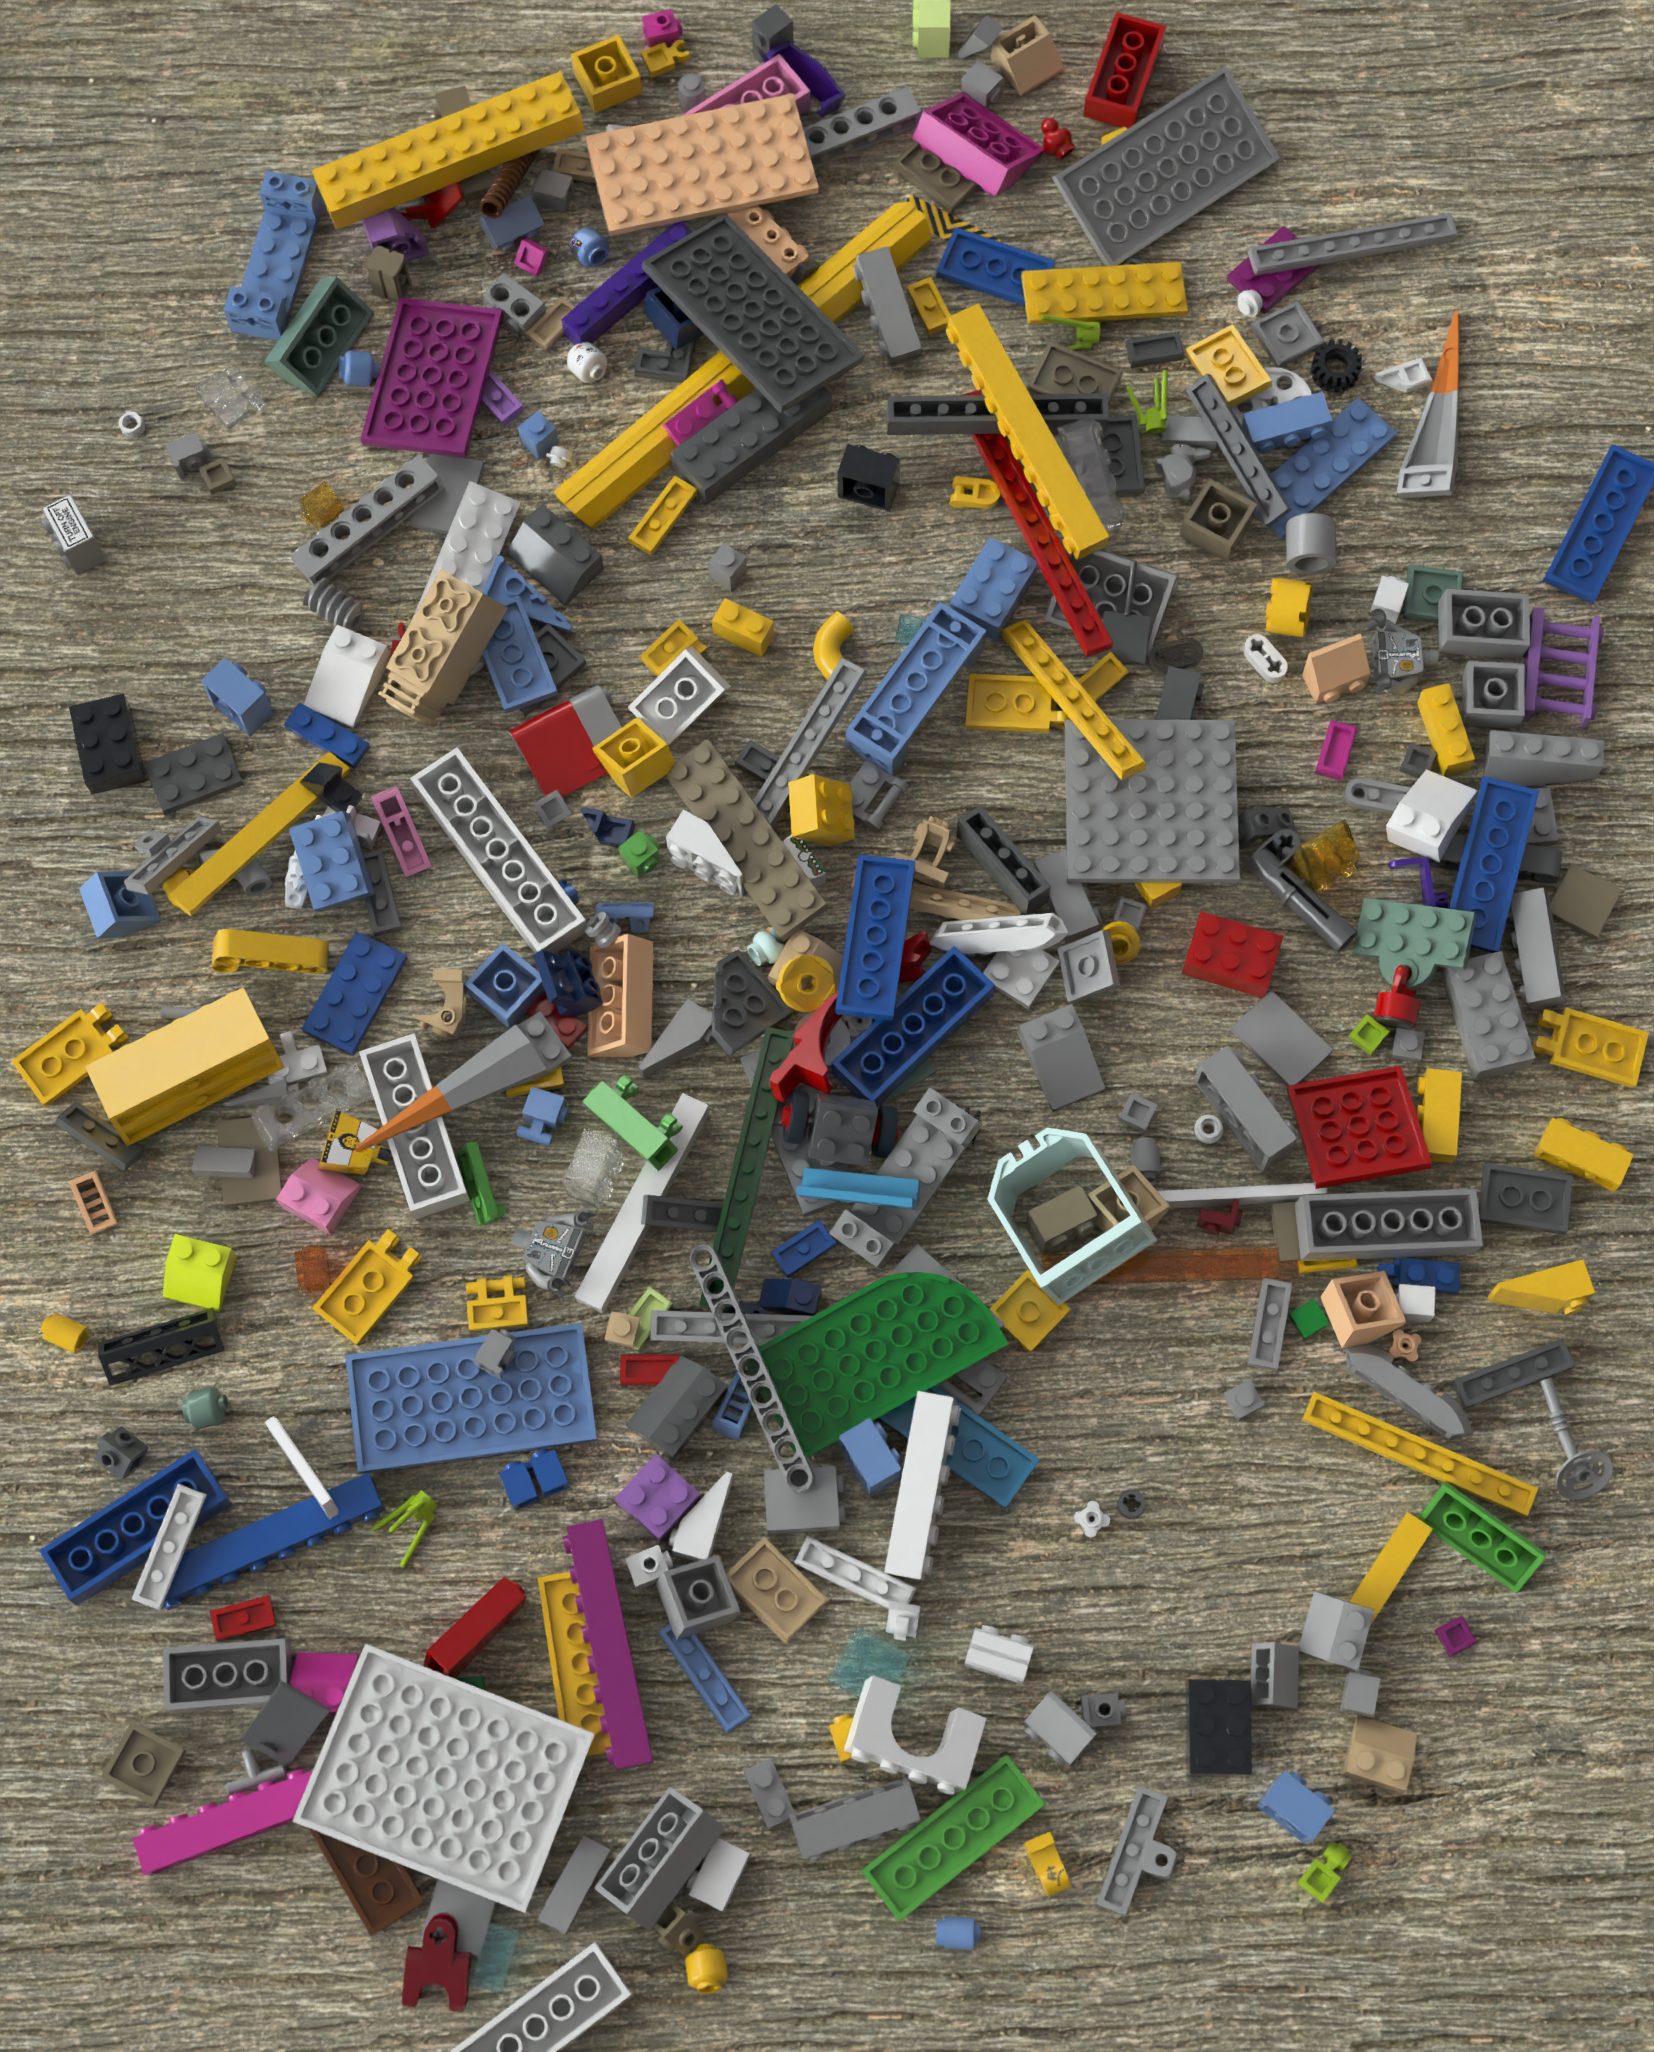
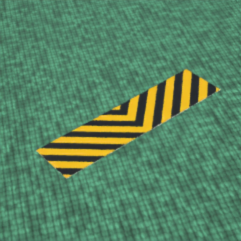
(943, 223)

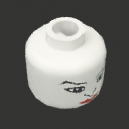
(587, 362)

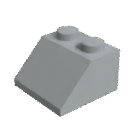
(1336, 1630)
(1058, 1729)

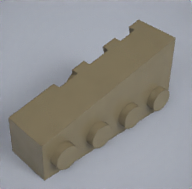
(447, 104)

